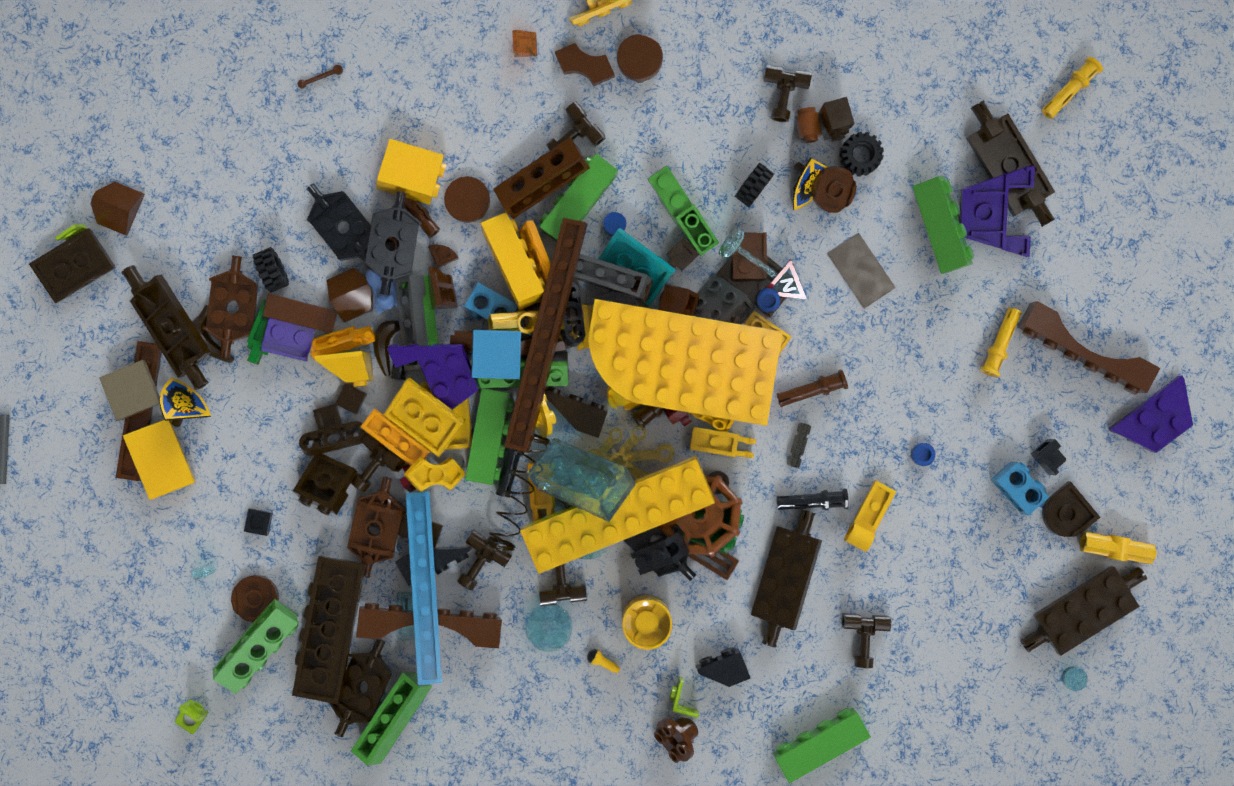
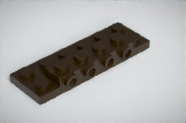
(328, 629)

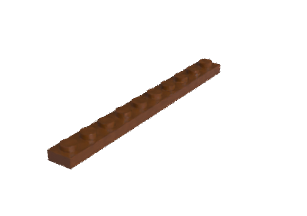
(546, 335)

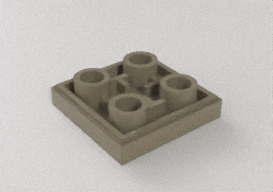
(130, 390)

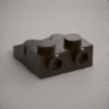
(325, 484)

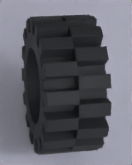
(861, 140)
(754, 185)
(270, 269)

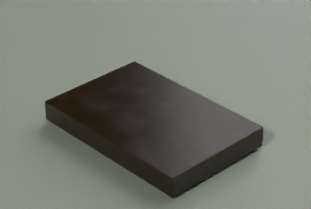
(72, 265)
(751, 287)

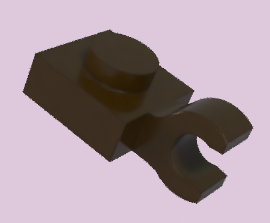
(682, 255)

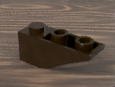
(581, 416)

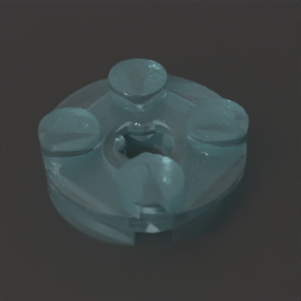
(539, 636)

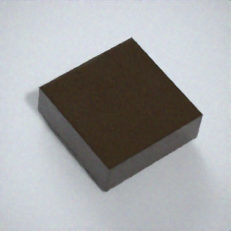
(351, 399)
(327, 416)

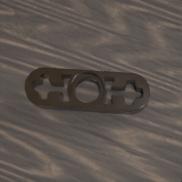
(324, 433)

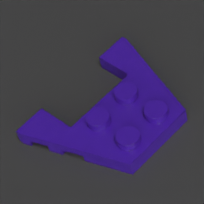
(986, 209)
(444, 368)

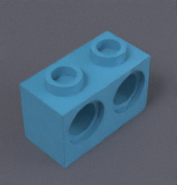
(494, 302)
(1016, 492)

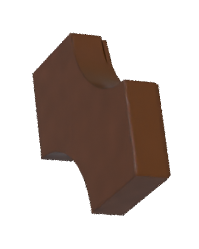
(594, 68)

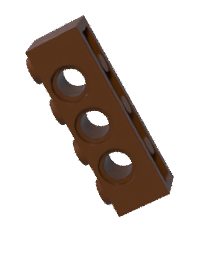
(541, 178)

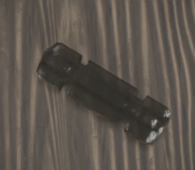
(799, 445)

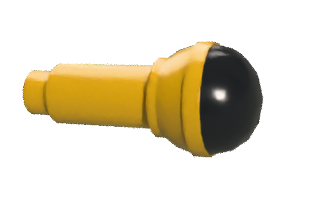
(596, 658)

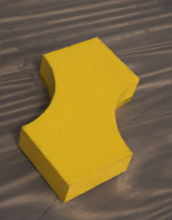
(424, 474)

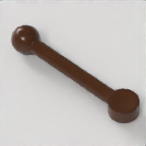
(336, 70)

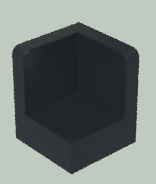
(1049, 456)

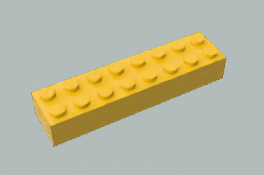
(650, 503)

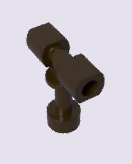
(785, 82)
(581, 128)
(380, 456)
(485, 553)
(562, 590)
(865, 627)

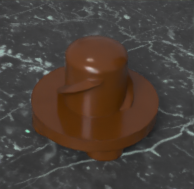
(677, 737)

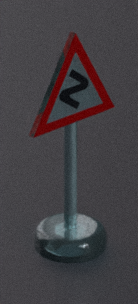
(784, 283)

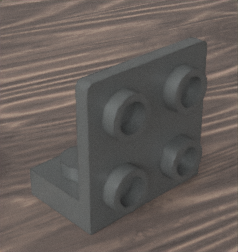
(722, 302)

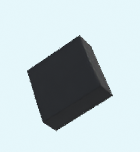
(258, 522)

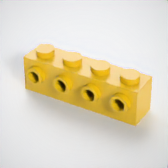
(513, 261)

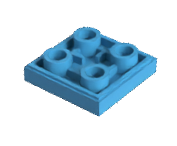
(496, 354)

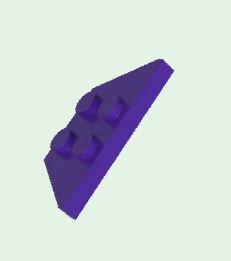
(1158, 418)

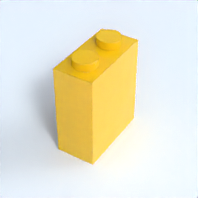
(410, 171)

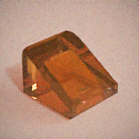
(524, 43)

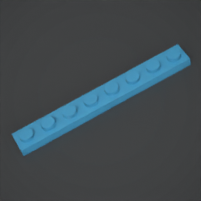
(423, 588)

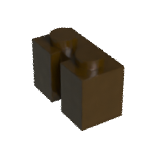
(835, 119)

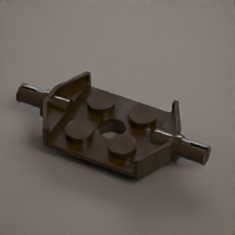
(355, 705)

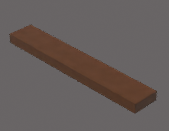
(152, 355)

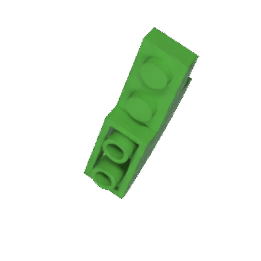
(682, 211)

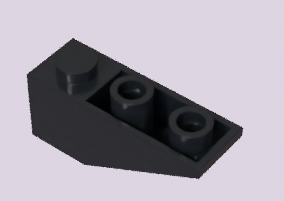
(442, 557)

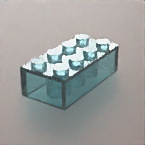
(581, 479)

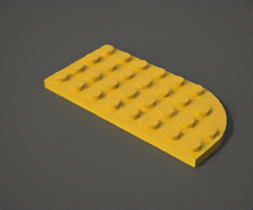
(685, 361)

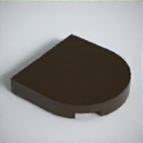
(1068, 512)

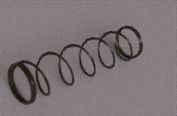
(510, 546)

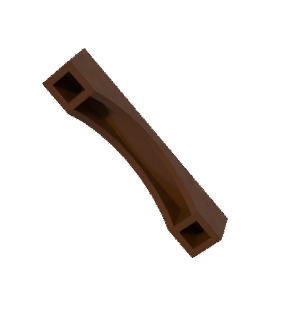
(1046, 325)
(479, 630)

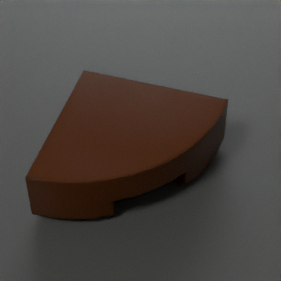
(442, 255)

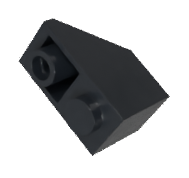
(725, 669)

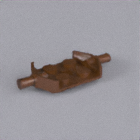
(224, 289)
(387, 513)

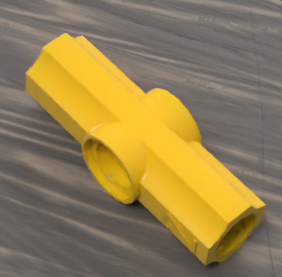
(511, 321)
(1117, 548)

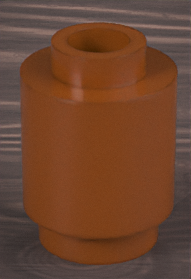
(808, 124)

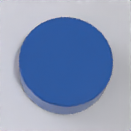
(613, 222)
(768, 300)
(923, 454)

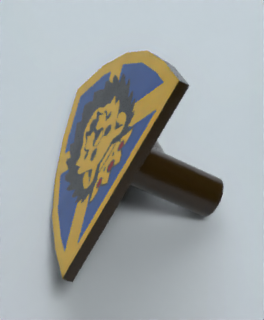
(803, 187)
(181, 402)

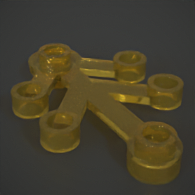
(625, 457)

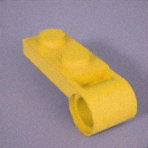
(867, 519)

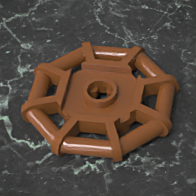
(711, 523)

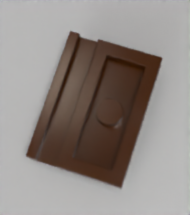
(742, 267)

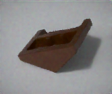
(116, 207)
(441, 289)
(350, 294)

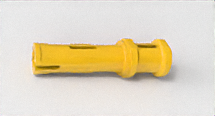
(1078, 80)
(998, 352)

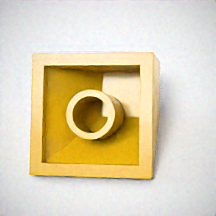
(349, 366)

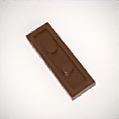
(300, 313)

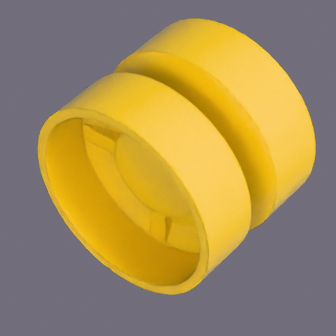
(646, 622)

